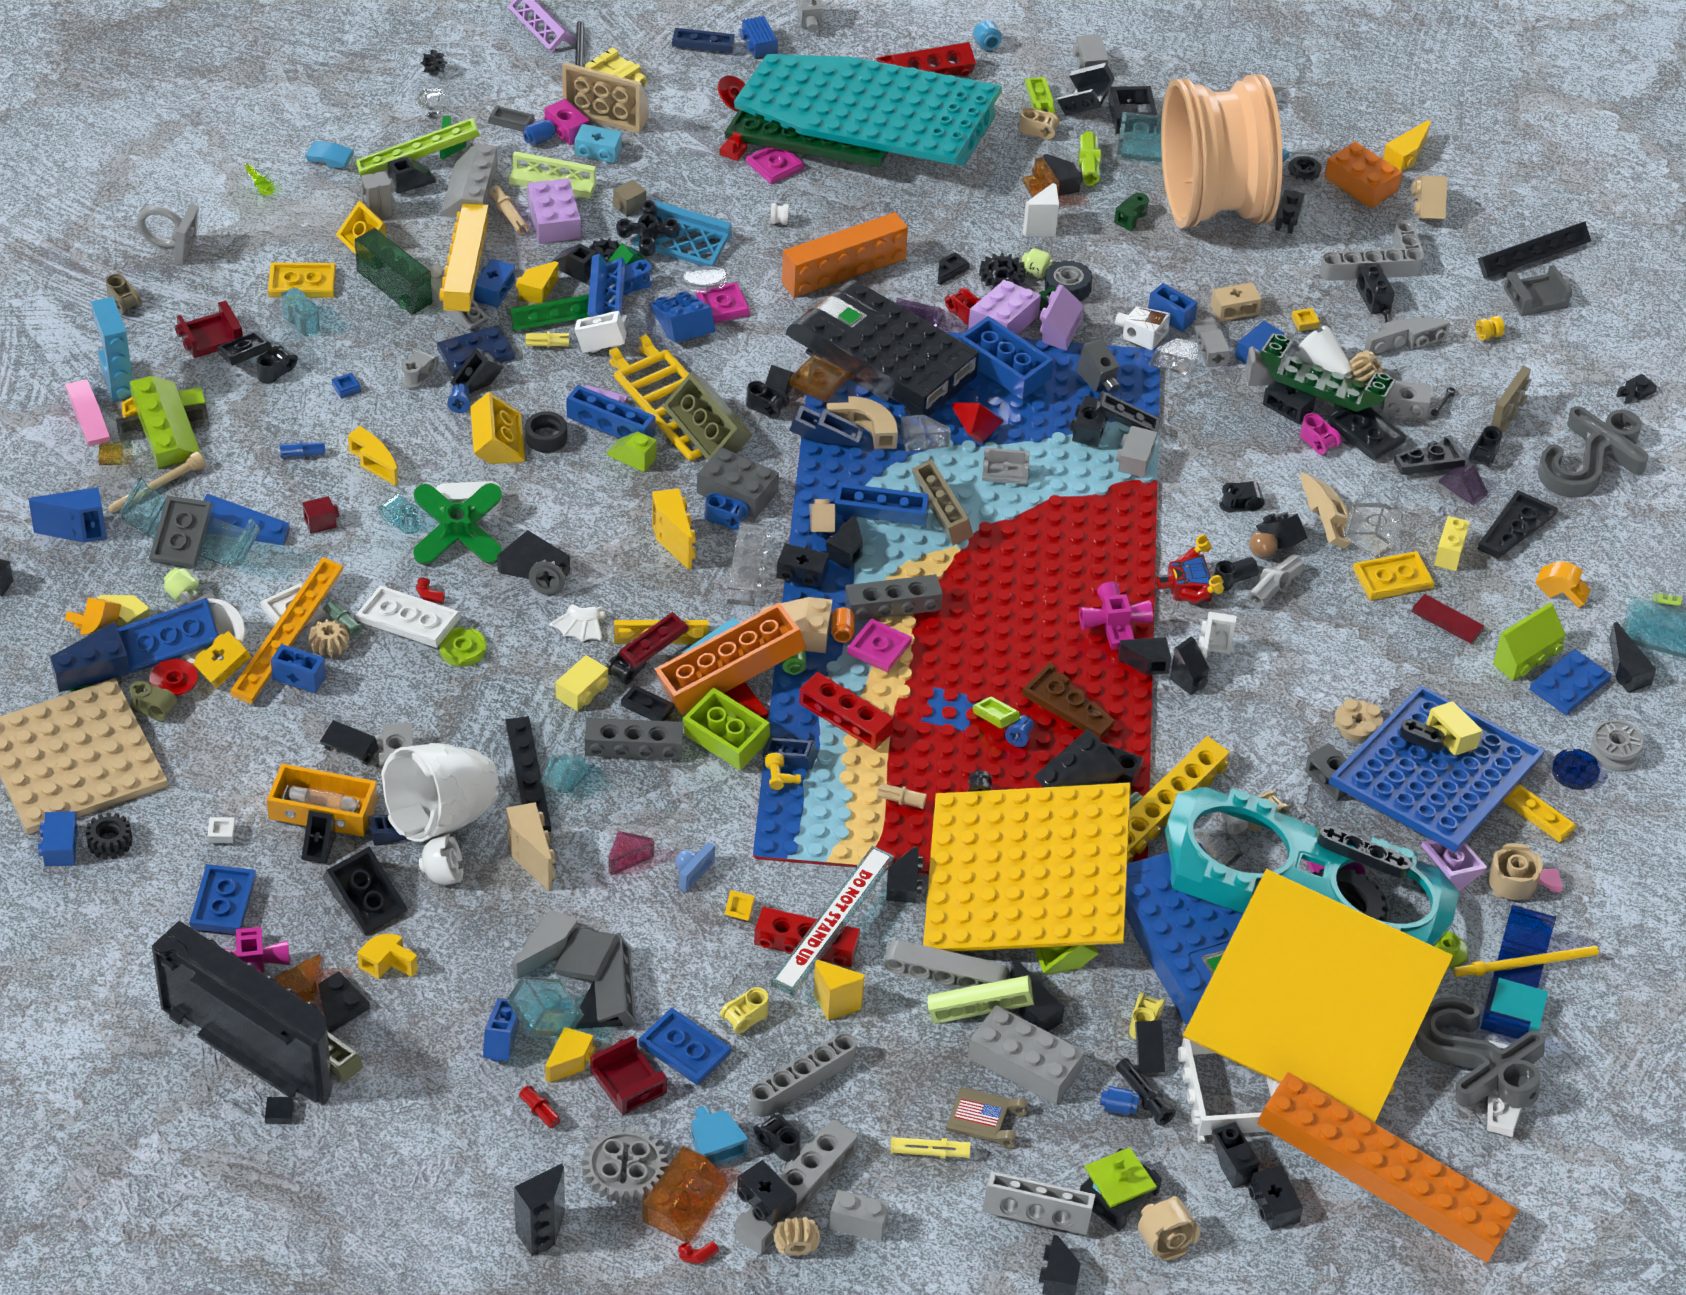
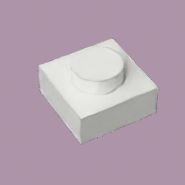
(221, 830)

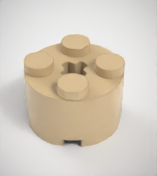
(1515, 872)
(1168, 1228)

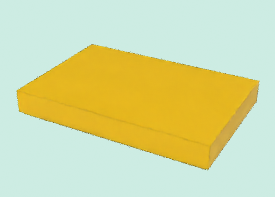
(313, 279)
(1393, 575)

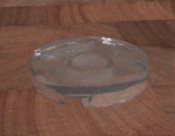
(704, 278)

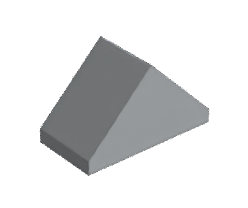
(1256, 369)

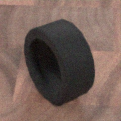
(546, 443)

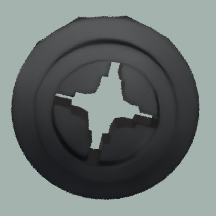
(1300, 163)
(600, 246)

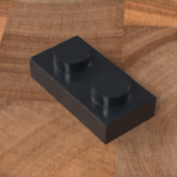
(647, 704)

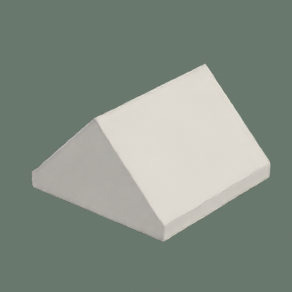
(1042, 213)

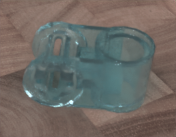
(400, 514)

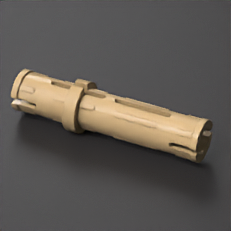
(505, 204)

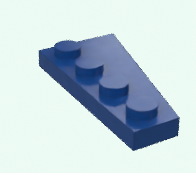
(271, 529)

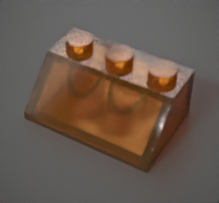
(684, 1195)

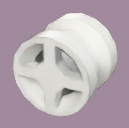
(779, 214)

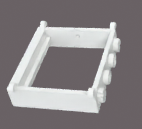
(1205, 1124)

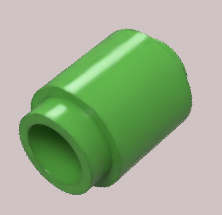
(795, 664)

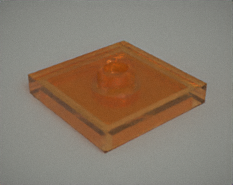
(819, 378)

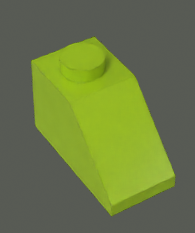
(635, 450)

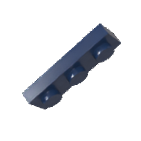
(703, 40)

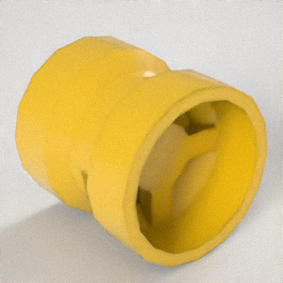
(1491, 327)

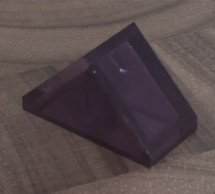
(1465, 483)

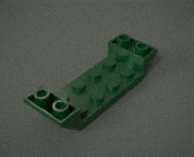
(1321, 382)

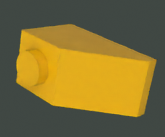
(538, 282)
(569, 1054)

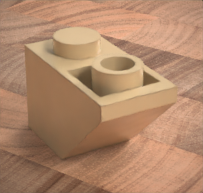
(822, 516)

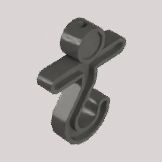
(1613, 439)
(1495, 1067)

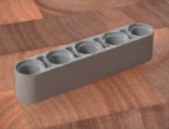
(941, 965)
(791, 1083)

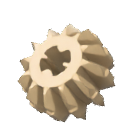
(1365, 365)
(328, 638)
(796, 1236)

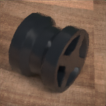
(979, 781)

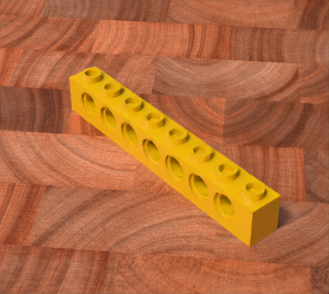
(1153, 810)

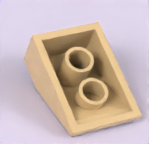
(813, 620)

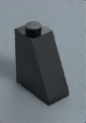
(526, 551)

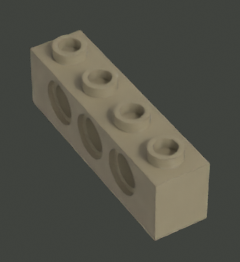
(943, 502)

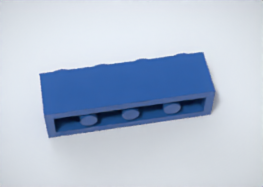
(882, 504)

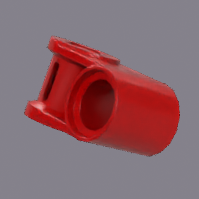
(961, 304)

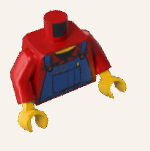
(1190, 576)

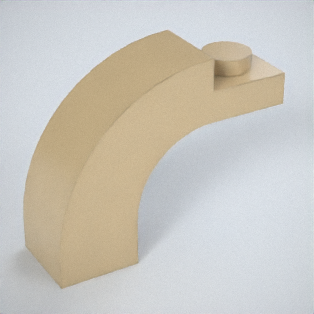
(872, 417)

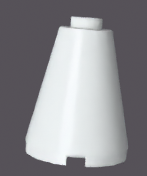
(1325, 351)

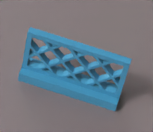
(689, 223)

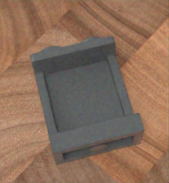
(1538, 292)

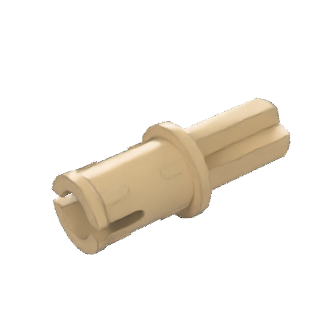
(902, 795)

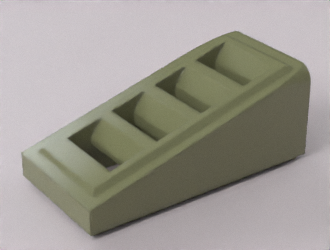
(350, 1059)

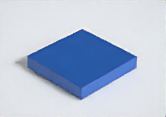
(938, 703)

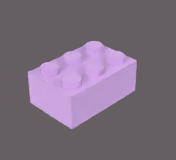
(554, 211)
(1008, 305)

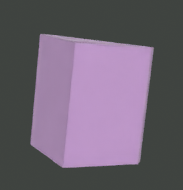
(1458, 866)

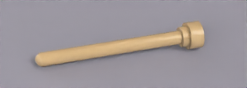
(194, 463)

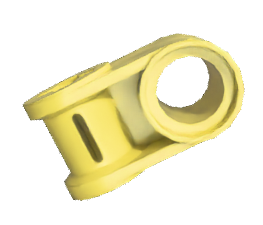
(746, 1009)
(1146, 1010)

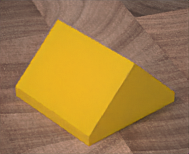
(357, 223)
(837, 989)

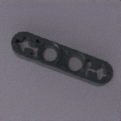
(1338, 841)

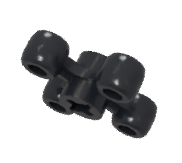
(648, 228)

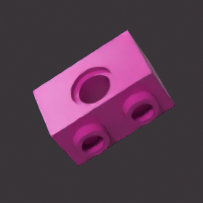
(565, 119)

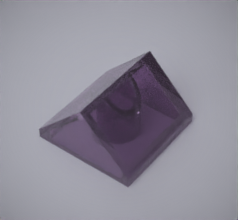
(927, 312)

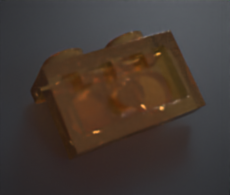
(1040, 178)

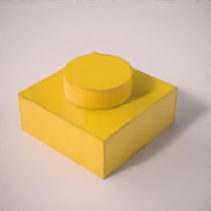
(1305, 319)
(740, 905)

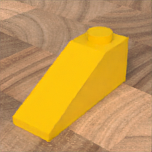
(1405, 149)

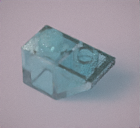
(565, 772)

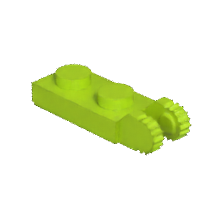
(1039, 94)

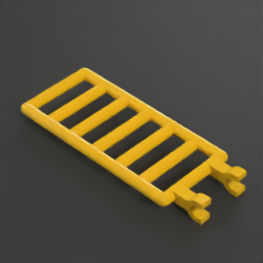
(653, 357)

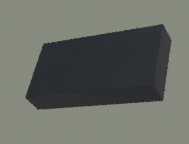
(1150, 1046)

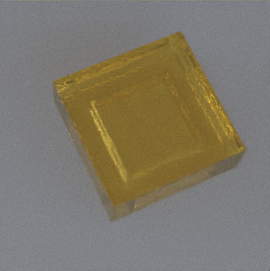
(110, 454)

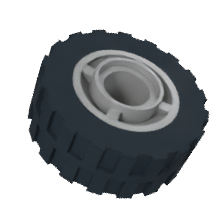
(1072, 276)

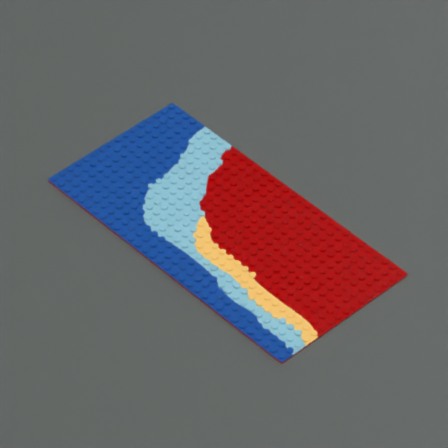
(1002, 617)

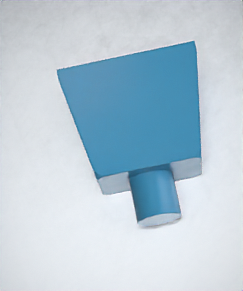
(717, 1136)

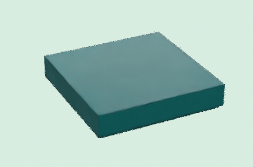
(1520, 1002)

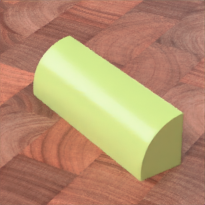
(980, 999)

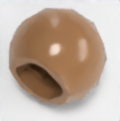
(1263, 544)

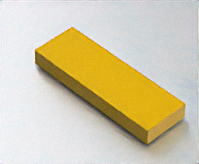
(1540, 813)

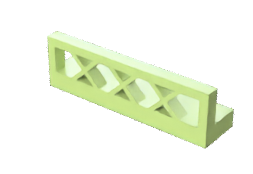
(522, 175)

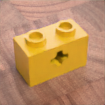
(219, 671)

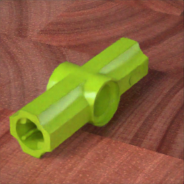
(1089, 158)

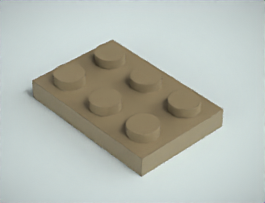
(1512, 398)

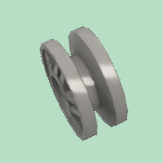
(1617, 745)

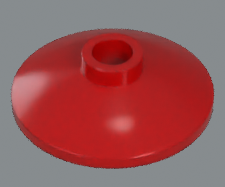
(728, 90)
(174, 675)

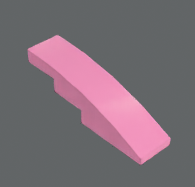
(87, 412)

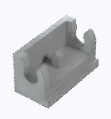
(1005, 466)

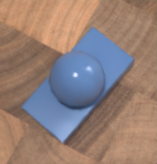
(694, 865)

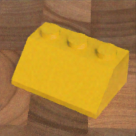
(497, 431)

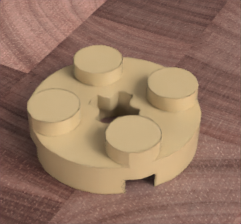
(1361, 710)

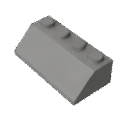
(471, 179)

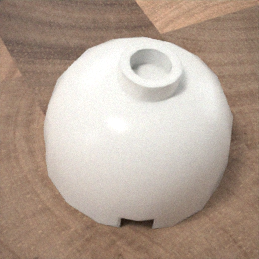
(441, 860)

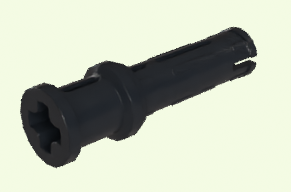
(1151, 1099)

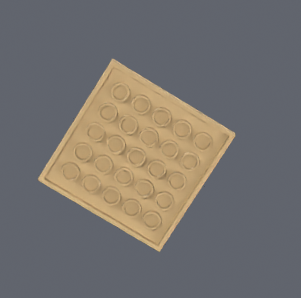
(75, 755)

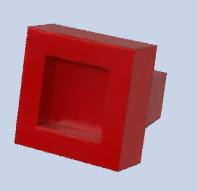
(733, 147)

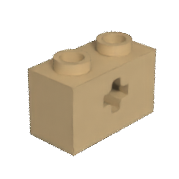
(1235, 302)

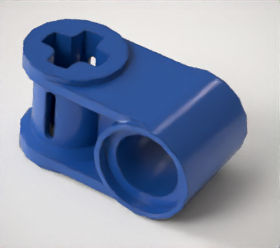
(635, 277)
(724, 510)

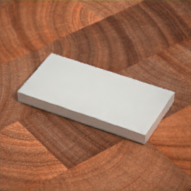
(408, 616)

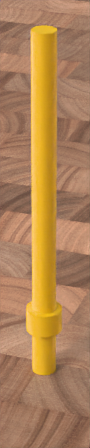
(1479, 968)

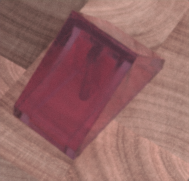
(629, 851)

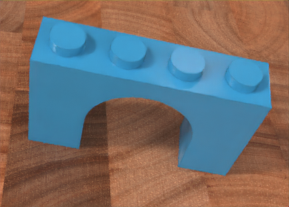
(115, 355)

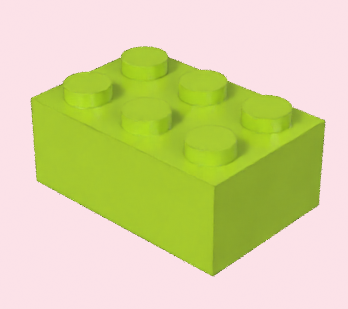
(726, 728)

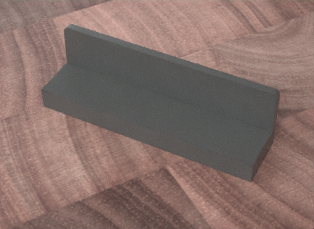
(615, 987)

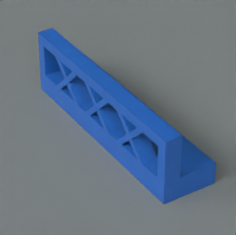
(599, 286)

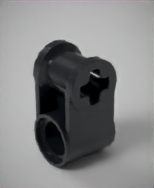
(275, 364)
(764, 399)
(1487, 446)
(1243, 495)
(622, 669)
(779, 1137)

